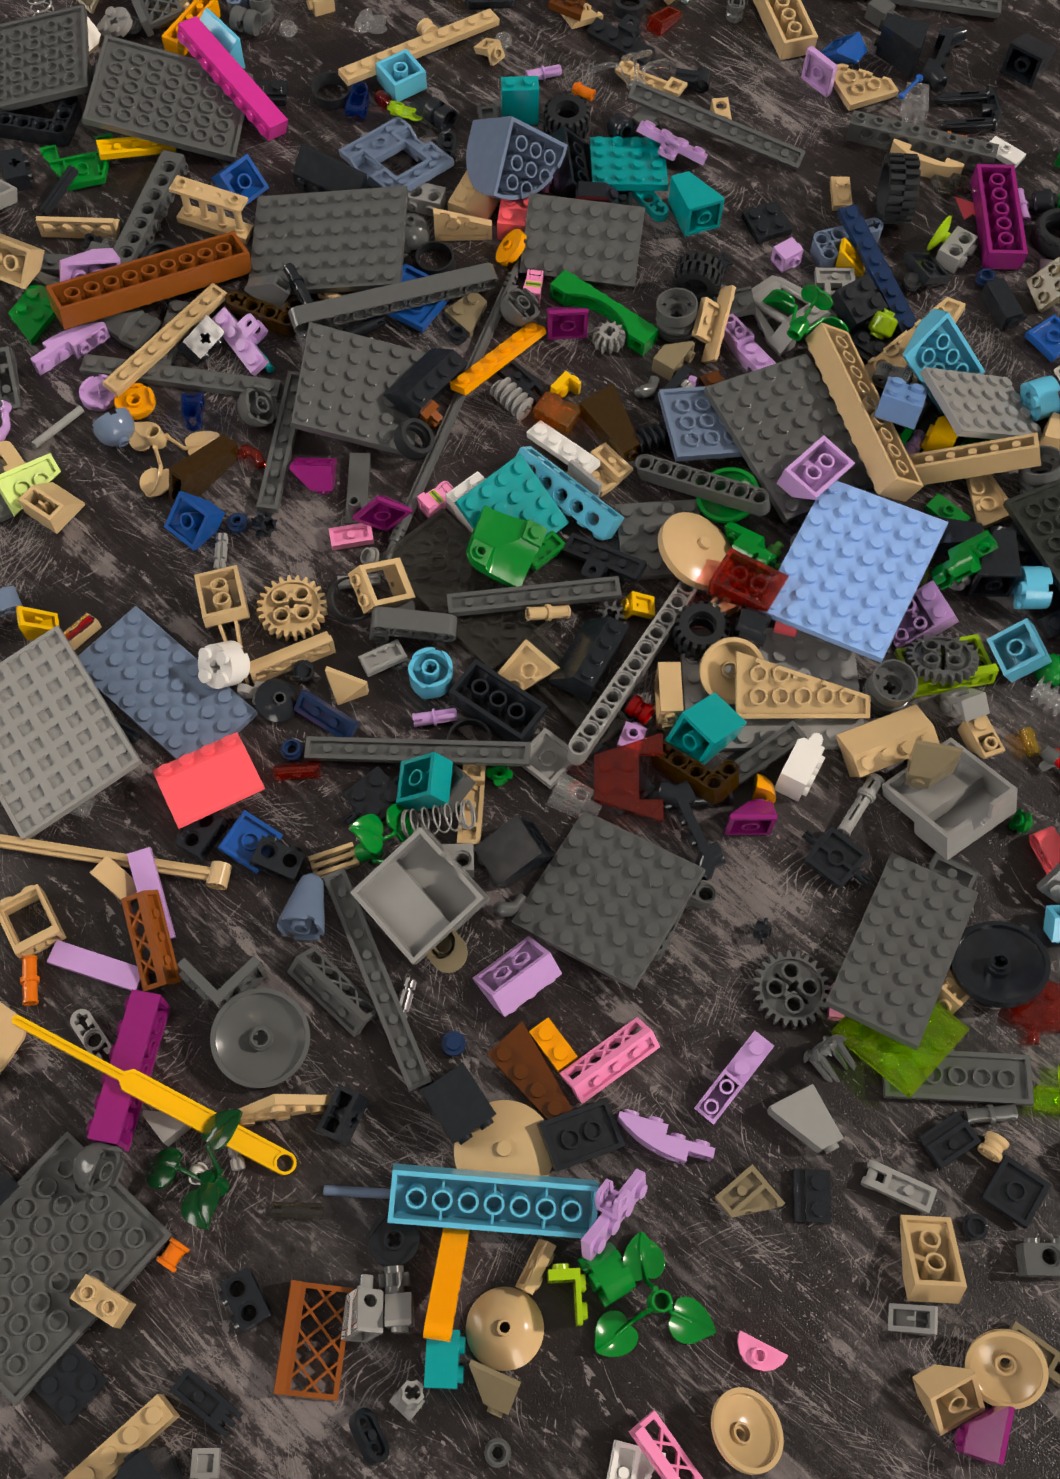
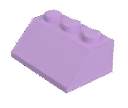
(815, 470)
(517, 976)

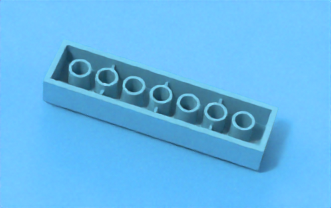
(492, 1201)

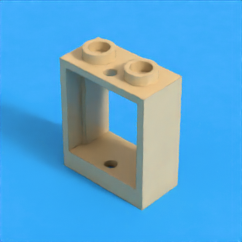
(395, 577)
(668, 695)
(39, 941)

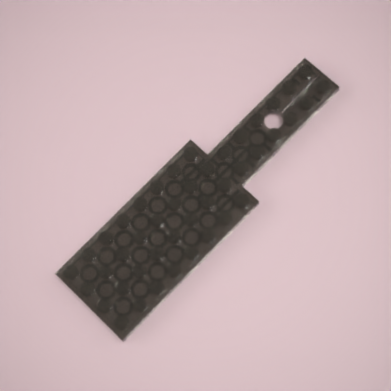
(439, 566)

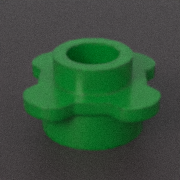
(499, 780)
(1021, 821)

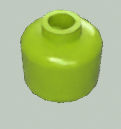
(883, 324)

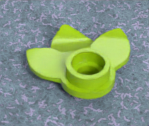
(398, 109)

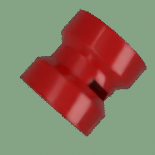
(640, 709)

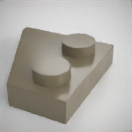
(467, 311)
(748, 1195)

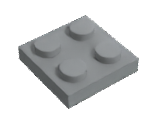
(548, 758)

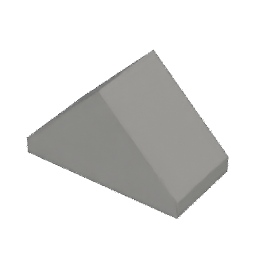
(165, 1127)
(913, 1319)

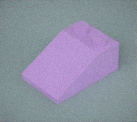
(88, 262)

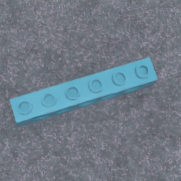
(608, 518)

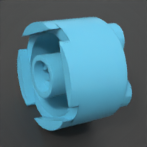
(1041, 397)
(1033, 588)
(430, 673)

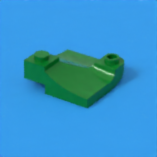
(504, 546)

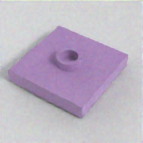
(819, 71)

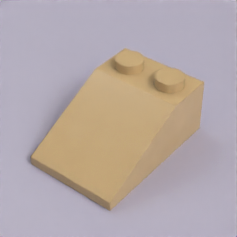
(931, 1260)

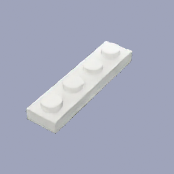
(561, 446)

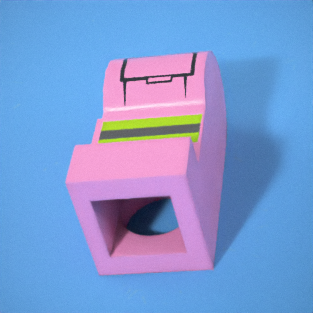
(534, 282)
(434, 499)

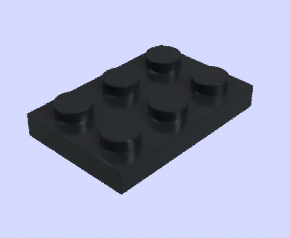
(581, 1135)

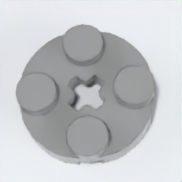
(115, 22)

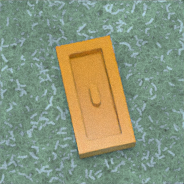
(553, 1044)

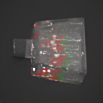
(573, 797)

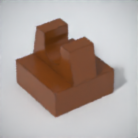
(431, 415)

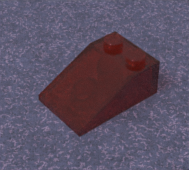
(746, 582)

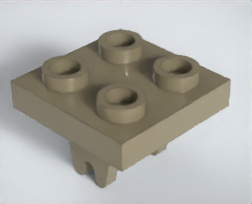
(1046, 286)

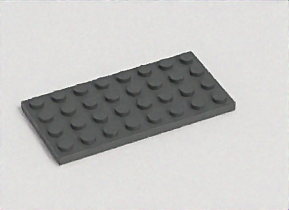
(902, 951)

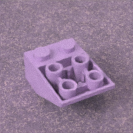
(925, 615)

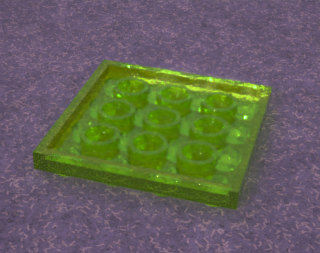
(897, 1062)

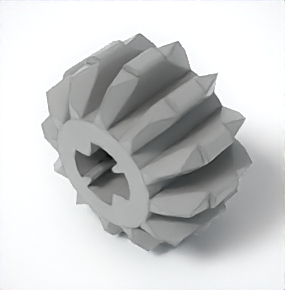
(608, 337)

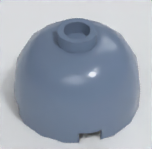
(114, 428)

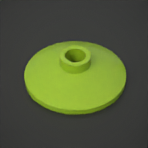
(941, 234)

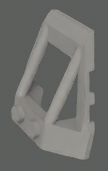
(779, 340)

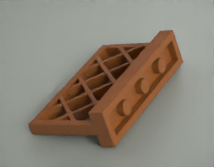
(290, 1336)

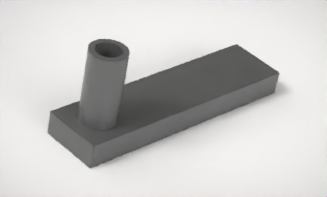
(357, 485)

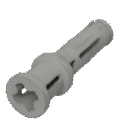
(865, 795)

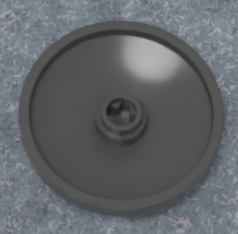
(260, 1038)

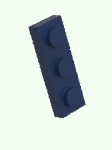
(325, 715)

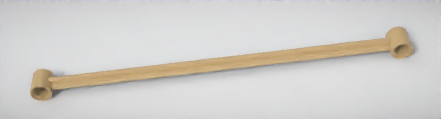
(216, 875)

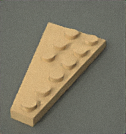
(893, 352)
(775, 691)

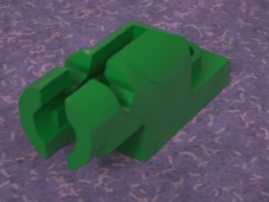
(749, 544)
(964, 559)

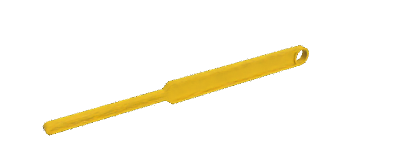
(166, 1100)

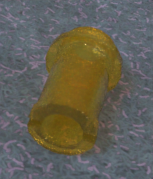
(1029, 741)

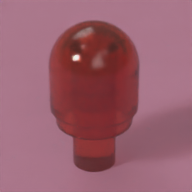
(382, 98)

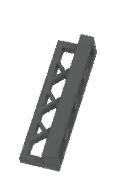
(329, 992)

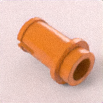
(583, 91)

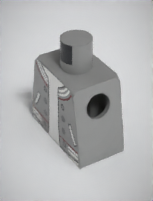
(363, 1312)

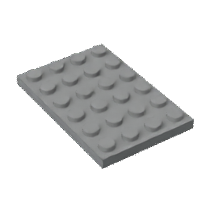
(980, 404)

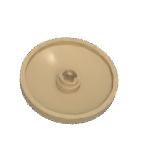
(692, 548)
(508, 1144)

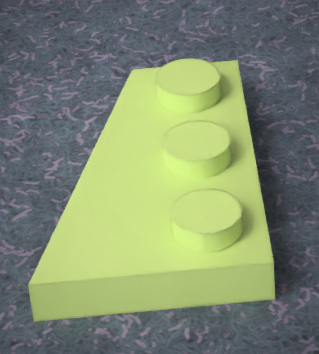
(20, 479)

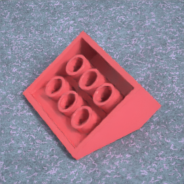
(208, 780)

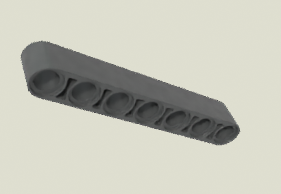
(709, 491)

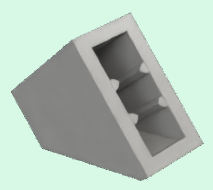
(807, 1119)

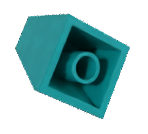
(520, 98)
(694, 204)
(706, 728)

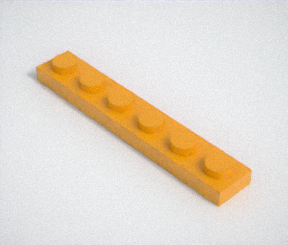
(497, 358)

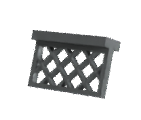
(147, 14)

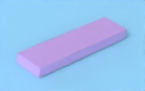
(147, 878)
(95, 966)

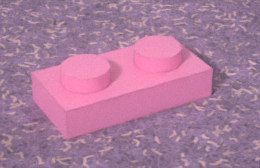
(350, 536)

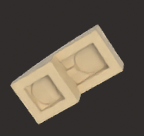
(114, 878)

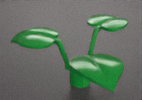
(800, 325)
(370, 829)
(688, 1320)

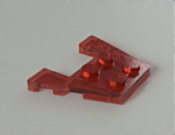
(618, 777)

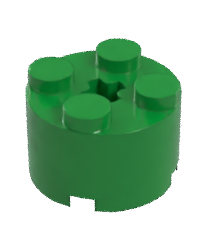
(608, 1275)

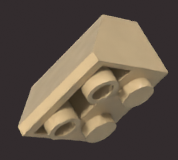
(50, 505)

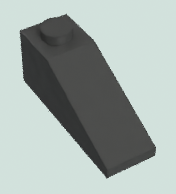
(9, 378)

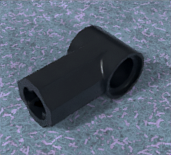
(697, 79)

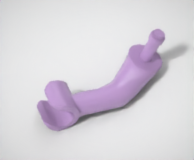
(5, 409)

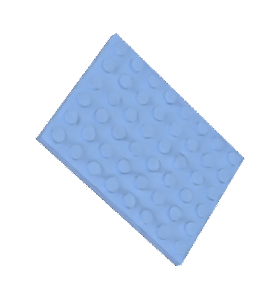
(855, 569)

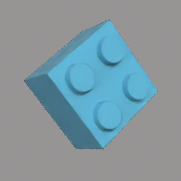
(401, 75)
(1019, 650)

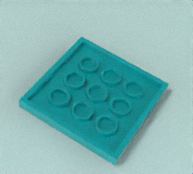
(628, 163)
(516, 493)

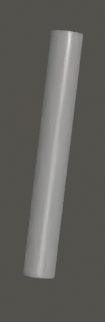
(57, 426)

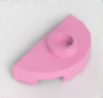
(758, 1354)

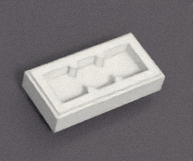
(1007, 153)

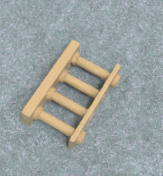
(206, 220)

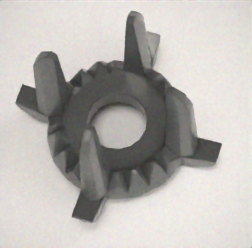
(834, 1045)

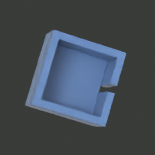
(901, 402)

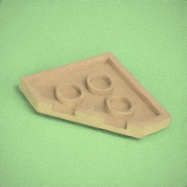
(861, 88)
(282, 1107)

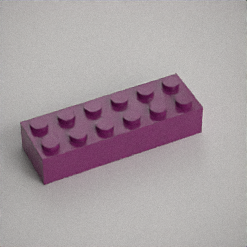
(998, 216)
(135, 1049)

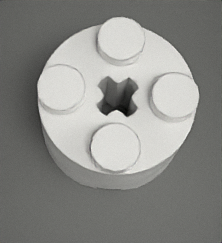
(223, 664)

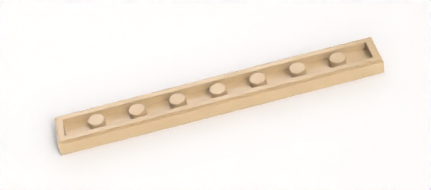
(164, 340)

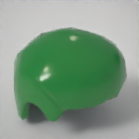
(1050, 671)

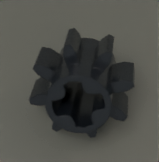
(263, 524)

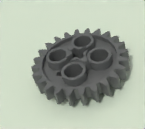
(958, 659)
(776, 1004)

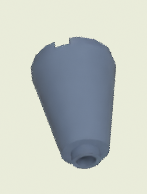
(304, 910)

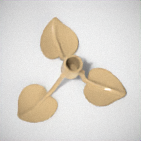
(147, 434)

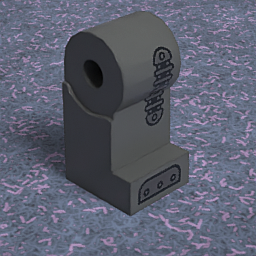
(886, 369)

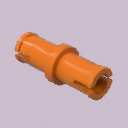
(29, 980)

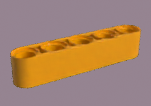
(446, 1284)

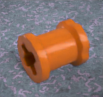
(172, 1254)

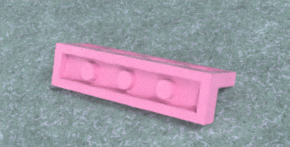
(612, 1062)
(654, 1452)

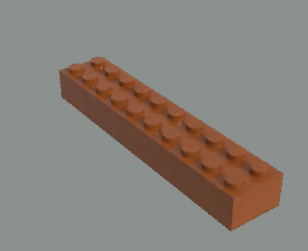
(148, 279)

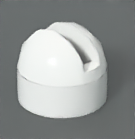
(197, 1168)

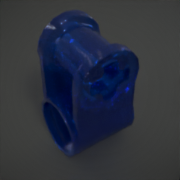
(358, 101)
(192, 410)

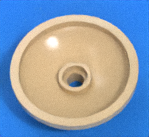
(715, 660)
(500, 1349)
(1011, 1383)
(758, 1428)

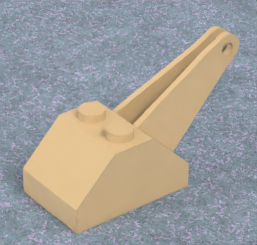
(222, 600)

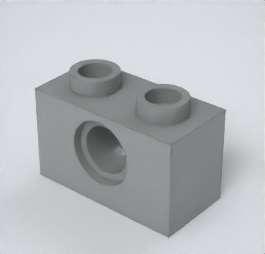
(964, 703)

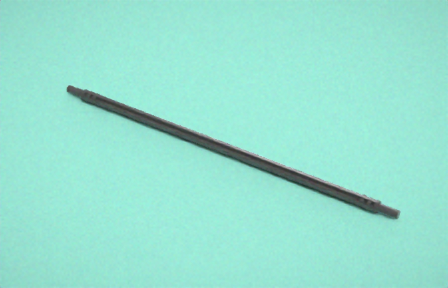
(452, 411)

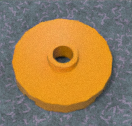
(511, 247)
(141, 396)

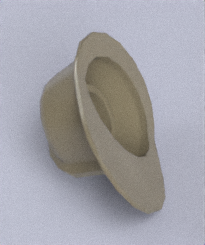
(449, 953)

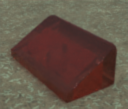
(297, 771)

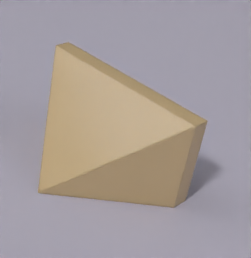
(345, 686)

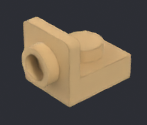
(492, 49)

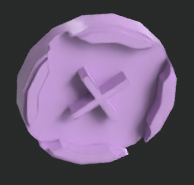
(94, 395)

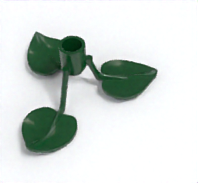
(199, 1203)

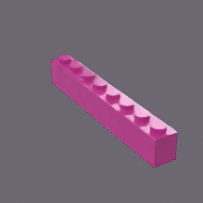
(232, 78)

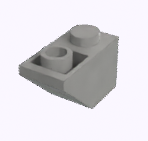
(399, 1312)

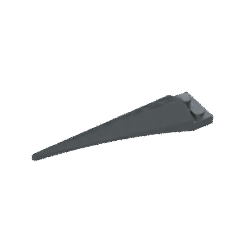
(129, 327)

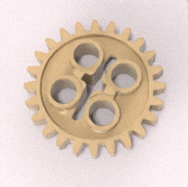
(293, 624)

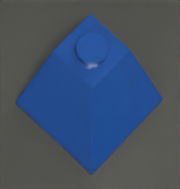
(846, 49)
(241, 178)
(193, 519)

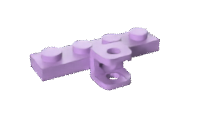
(671, 144)
(243, 338)
(614, 1207)

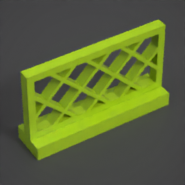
(984, 675)

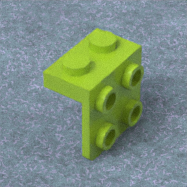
(563, 1274)

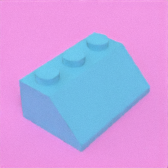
(224, 35)

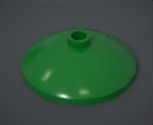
(721, 513)

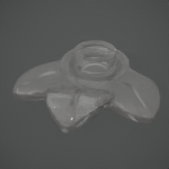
(370, 23)

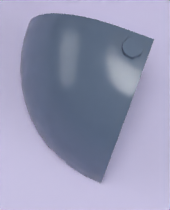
(511, 158)

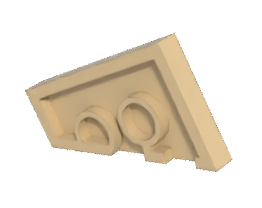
(460, 227)
(987, 500)
(527, 666)

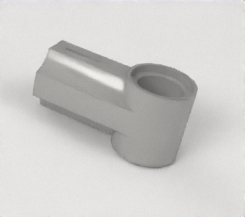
(409, 1399)

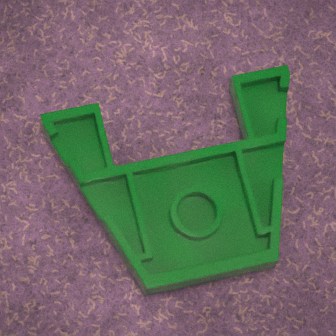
(91, 168)

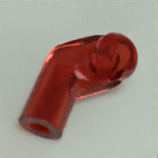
(255, 454)

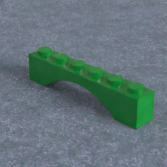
(574, 292)

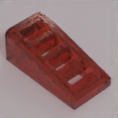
(662, 20)

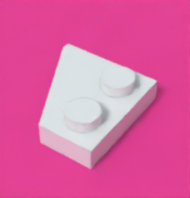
(628, 1462)

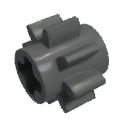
(613, 607)
(394, 1279)

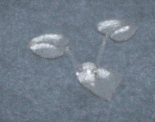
(660, 63)

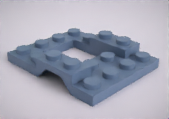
(387, 140)

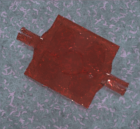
(1040, 1014)

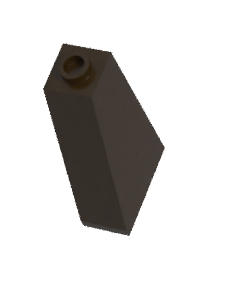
(610, 422)
(202, 467)

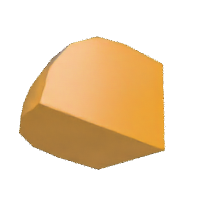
(763, 789)

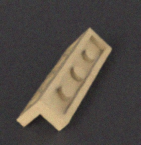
(77, 227)
(284, 659)

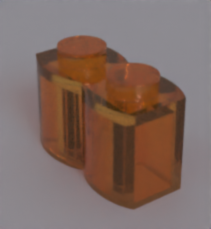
(557, 413)

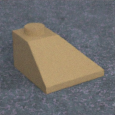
(949, 1395)

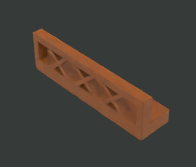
(155, 938)

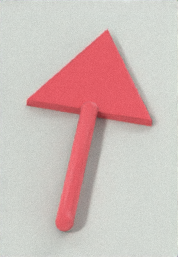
(966, 207)

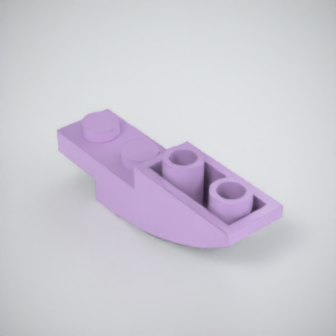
(74, 341)
(742, 345)
(734, 1077)
(653, 1136)

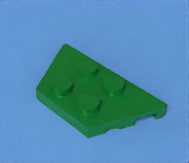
(32, 313)

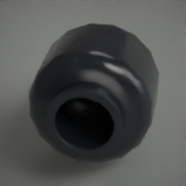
(620, 125)
(1042, 201)

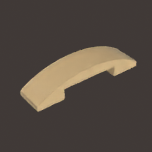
(672, 86)
(928, 165)
(476, 797)

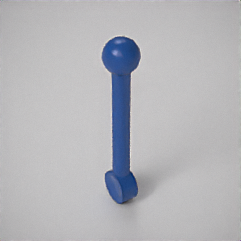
(919, 78)

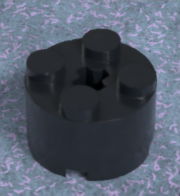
(750, 625)

